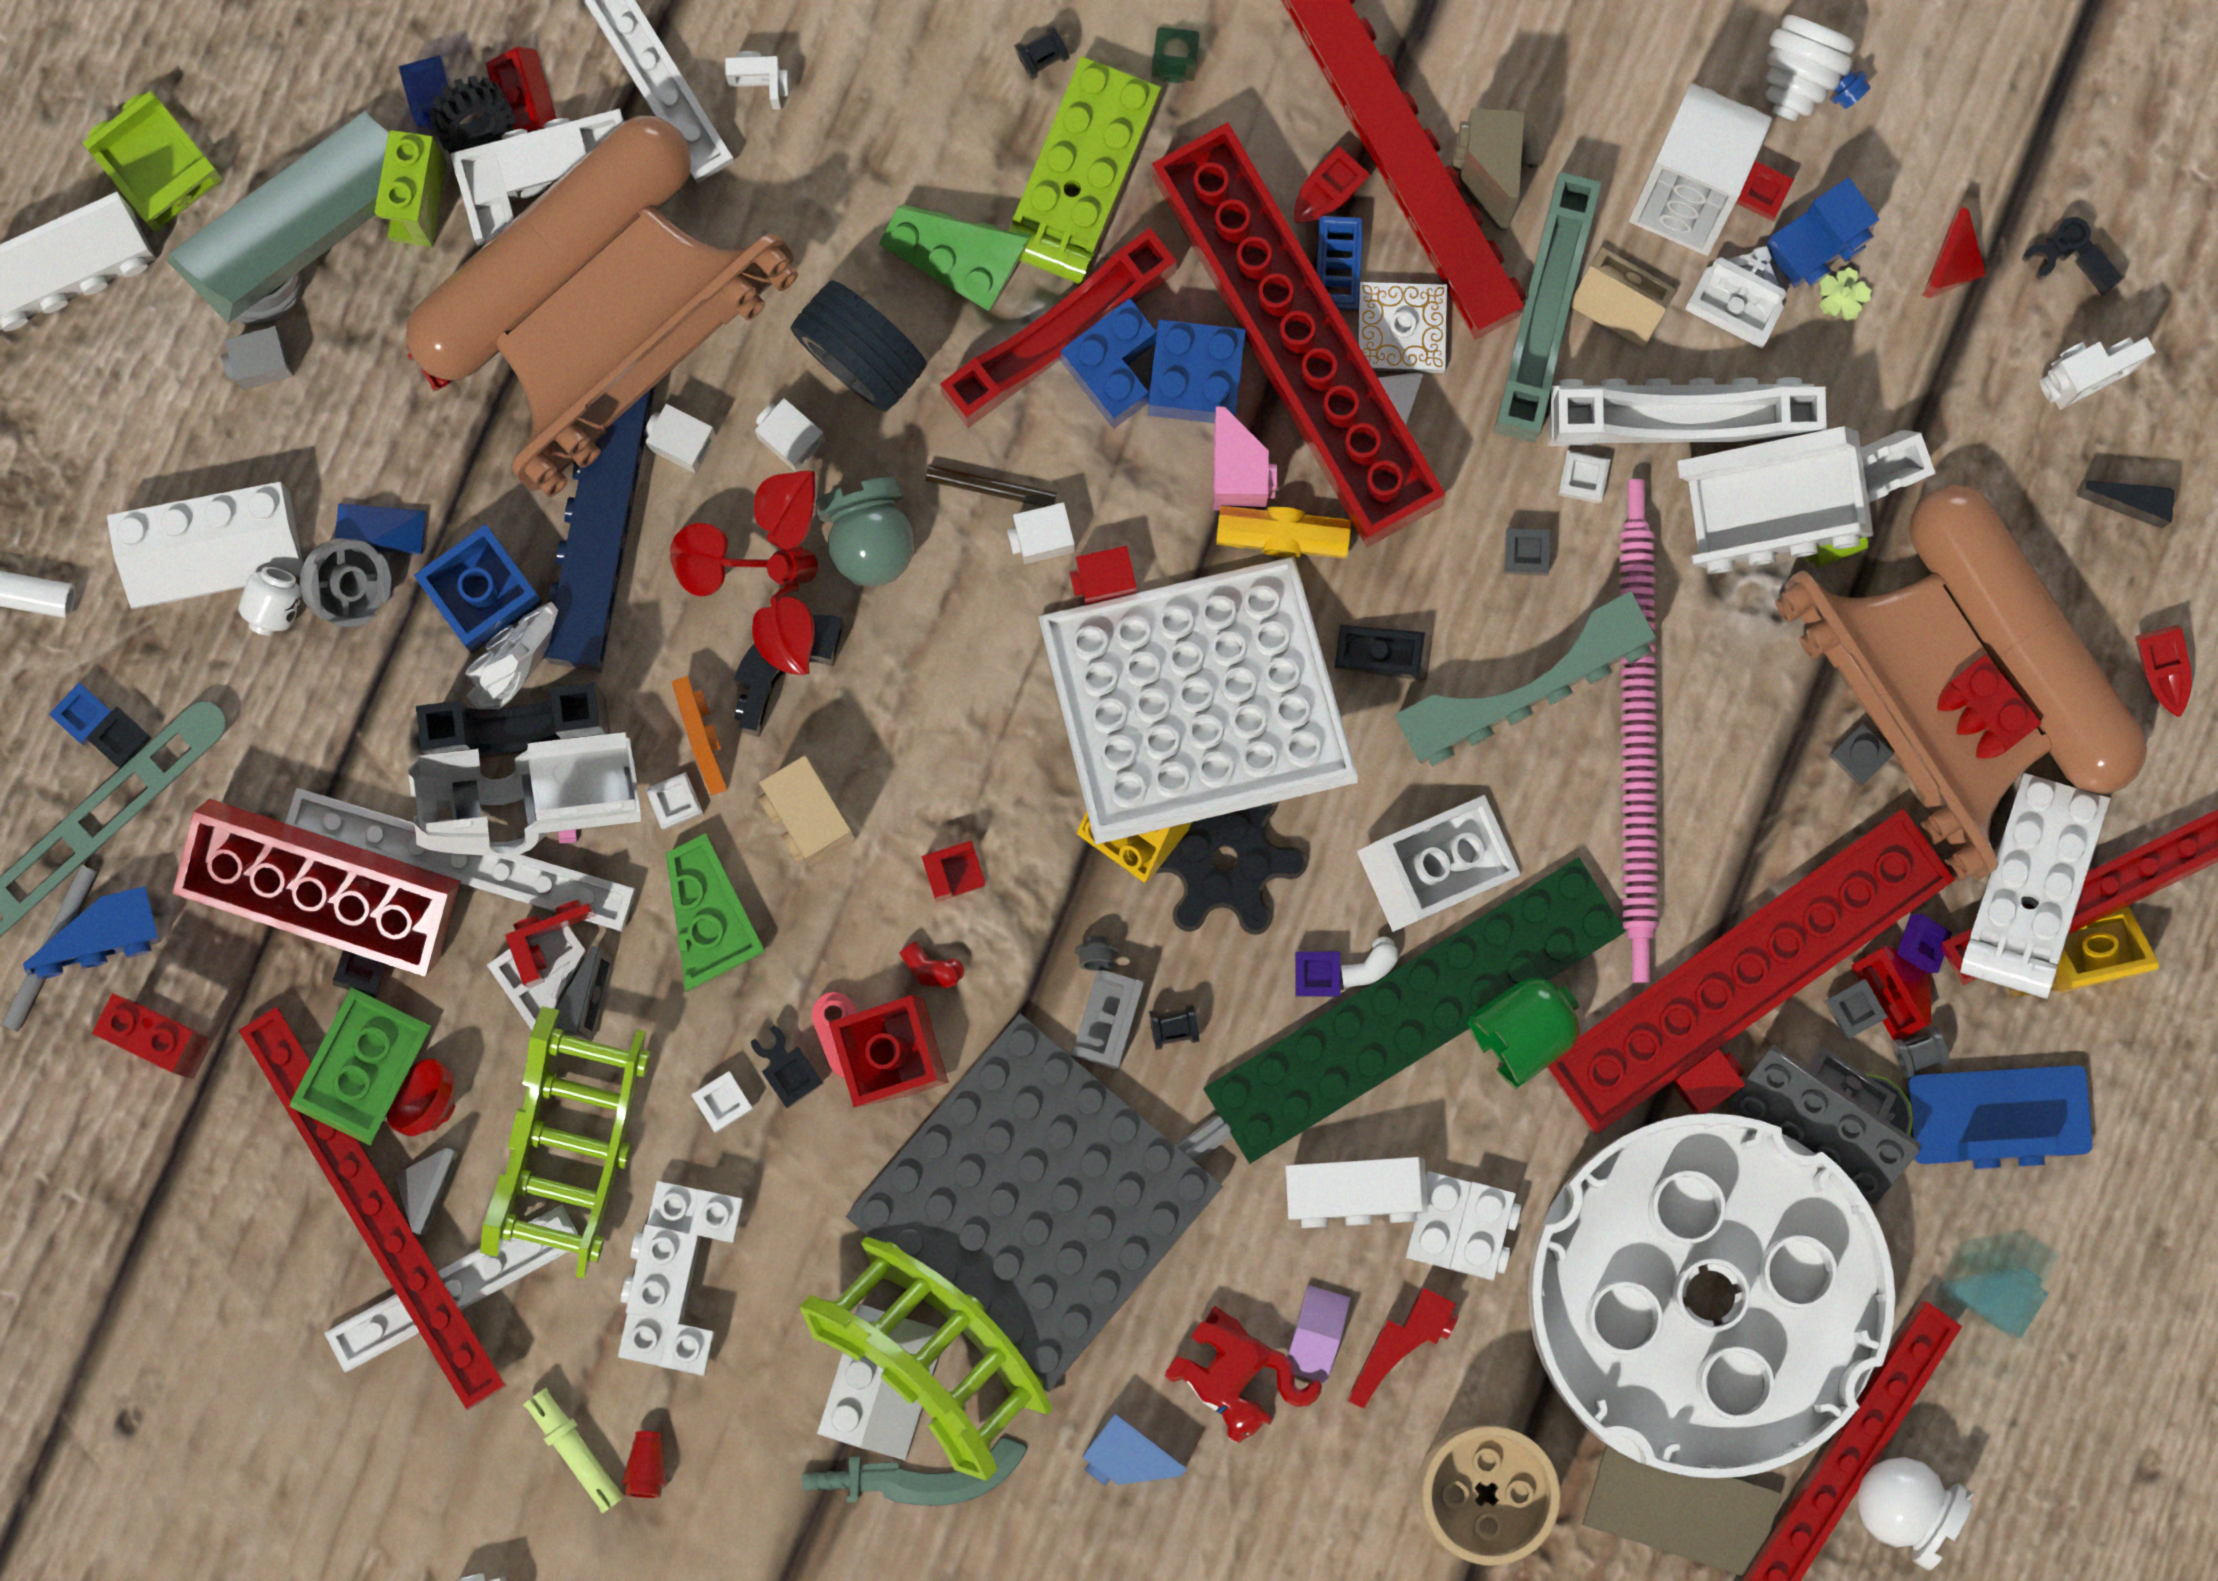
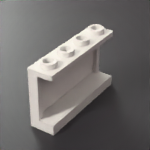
(1778, 499)

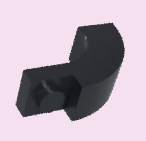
(760, 676)

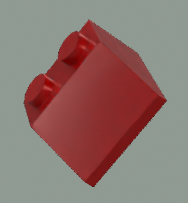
(888, 1051)

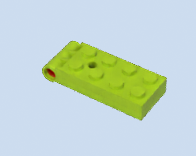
(1089, 150)

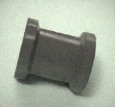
(1921, 1052)

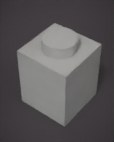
(257, 358)

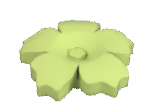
(1843, 294)

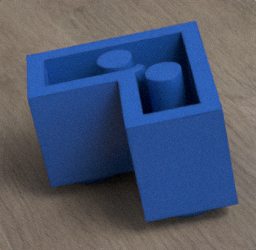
(1832, 228)
(1101, 361)

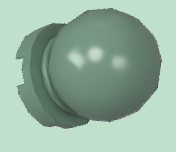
(868, 536)

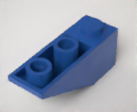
(105, 928)

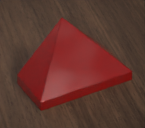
(1958, 257)
(1899, 988)

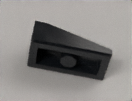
(2141, 502)
(1383, 651)

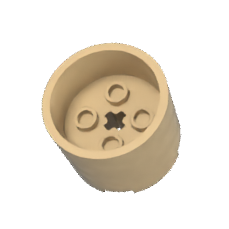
(1523, 1494)

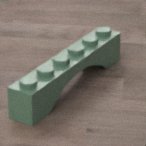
(1547, 307)
(1444, 722)

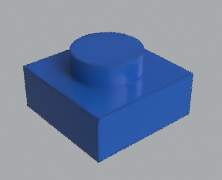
(80, 713)

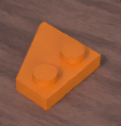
(701, 737)

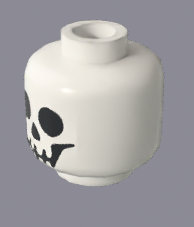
(270, 600)

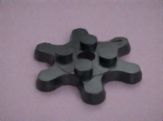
(1243, 885)

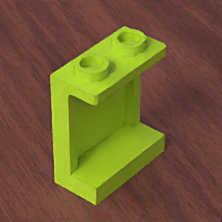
(151, 160)
(411, 187)

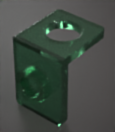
(1175, 68)

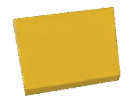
(2105, 952)

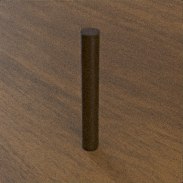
(990, 486)

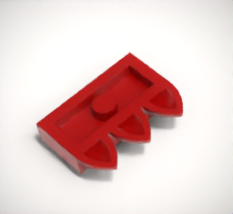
(1990, 707)

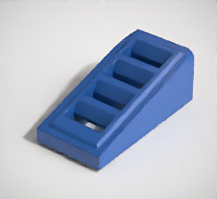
(1340, 225)

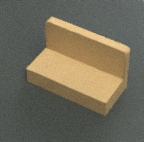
(1622, 297)

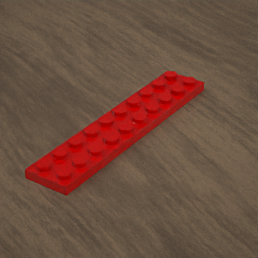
(1749, 971)

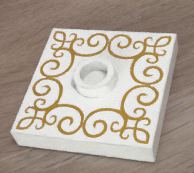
(1403, 326)

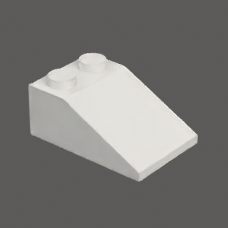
(1438, 863)

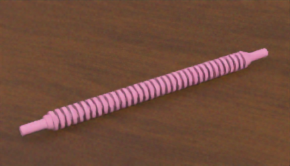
(1636, 568)

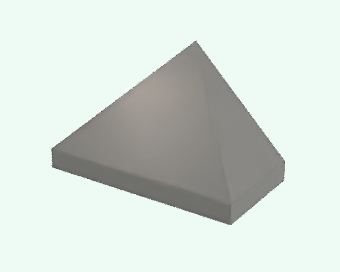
(424, 1186)

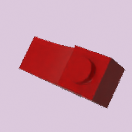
(1427, 1321)

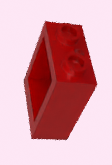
(152, 1036)

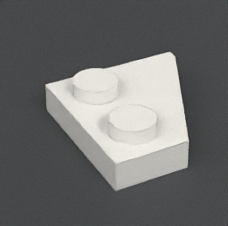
(563, 957)

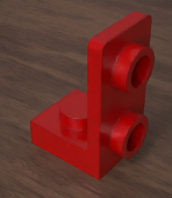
(531, 959)

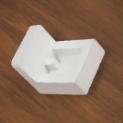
(753, 70)

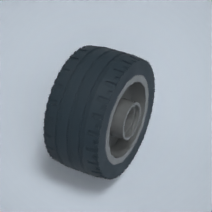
(858, 345)

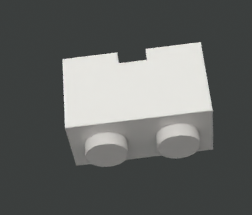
(1895, 463)

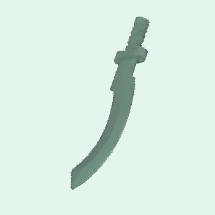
(917, 1487)

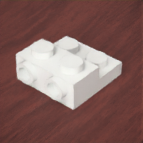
(2090, 369)
(1464, 1227)

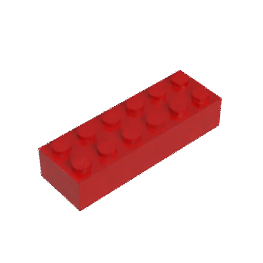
(316, 887)

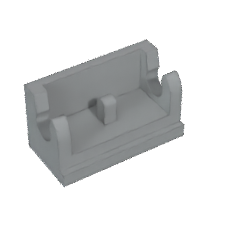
(1108, 1019)

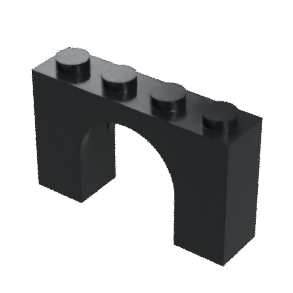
(569, 714)

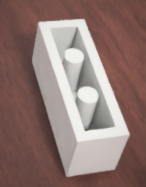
(1356, 1191)

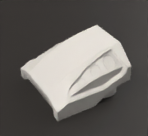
(510, 659)

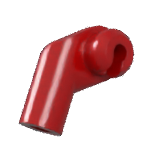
(932, 972)

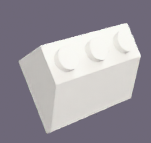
(864, 1407)

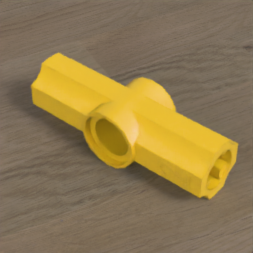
(1283, 532)

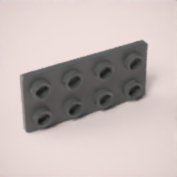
(1830, 1112)

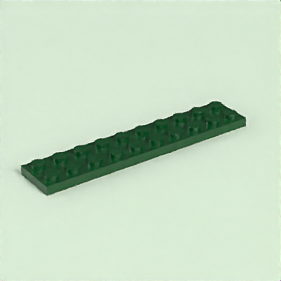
(1411, 1010)

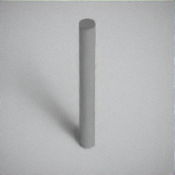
(64, 916)

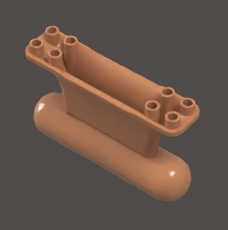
(593, 296)
(1917, 639)

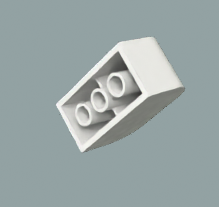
(1700, 169)

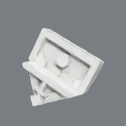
(1740, 296)

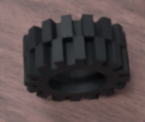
(464, 101)

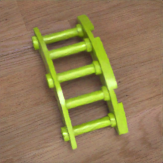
(529, 1131)
(910, 1373)

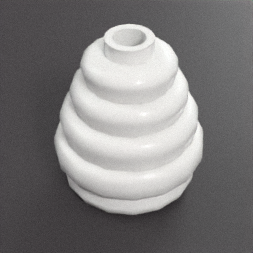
(1805, 65)

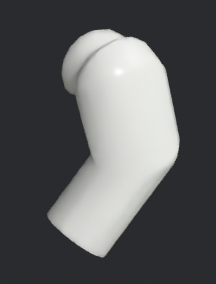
(1377, 965)

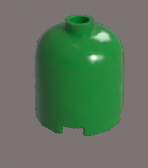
(1526, 1028)

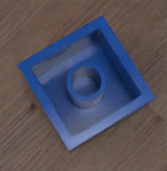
(1195, 370)
(478, 588)

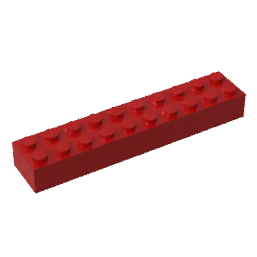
(1298, 335)

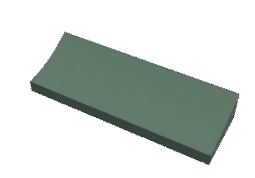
(286, 221)

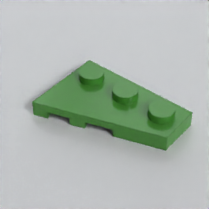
(958, 253)
(708, 914)

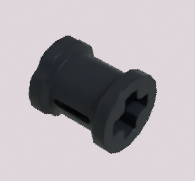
(1041, 52)
(1174, 1026)

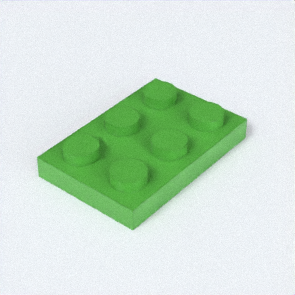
(360, 1066)

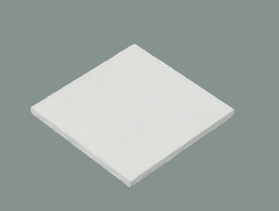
(1196, 700)

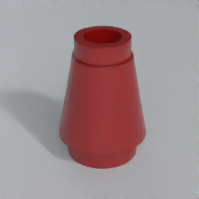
(645, 1466)

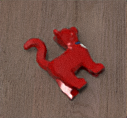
(1234, 1366)

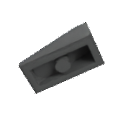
(585, 995)

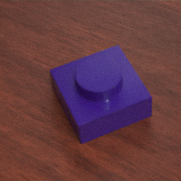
(1923, 943)
(1317, 974)

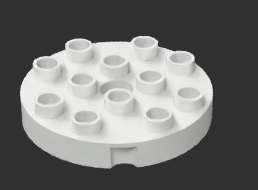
(1800, 1329)

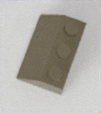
(1490, 161)

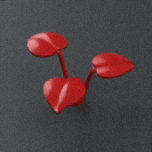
(786, 510)

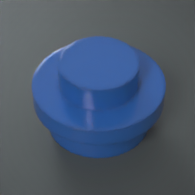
(1851, 89)

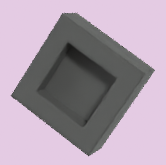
(1527, 551)
(1861, 755)
(1855, 1009)

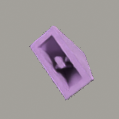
(1317, 1333)

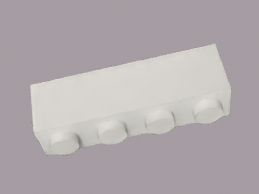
(70, 259)
(204, 544)

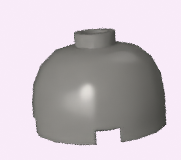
(345, 582)

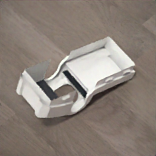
(563, 787)

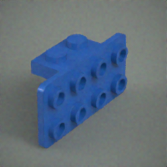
(2001, 1115)

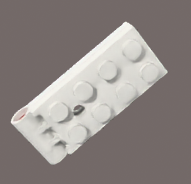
(2042, 865)

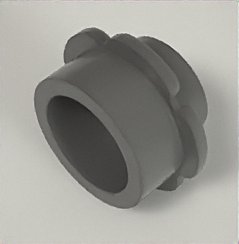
(1096, 953)

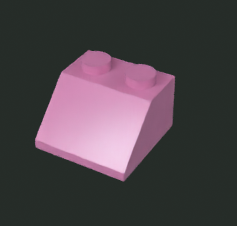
(1240, 466)

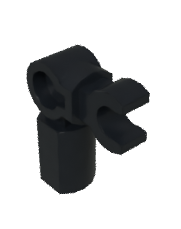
(2073, 238)

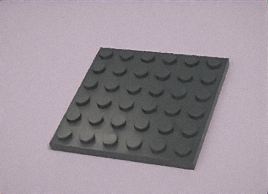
(1037, 1197)

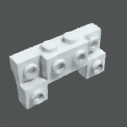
(523, 167)
(664, 1276)

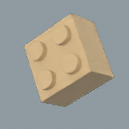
(806, 811)

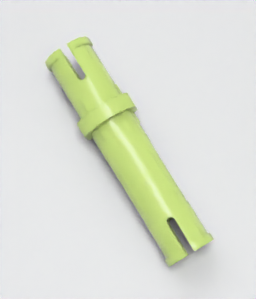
(573, 1449)

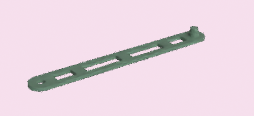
(200, 728)

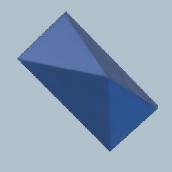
(383, 527)

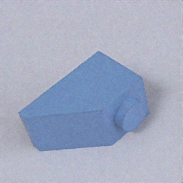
(1128, 1456)

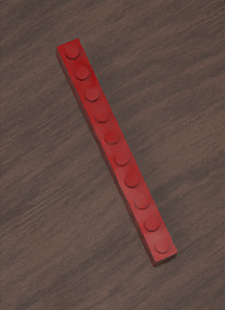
(1409, 162)

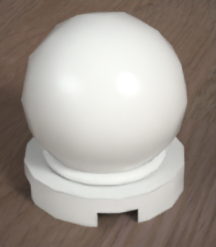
(1907, 1506)

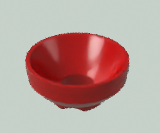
(423, 1099)

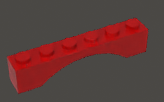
(1023, 357)

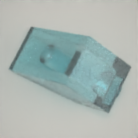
(2000, 1297)

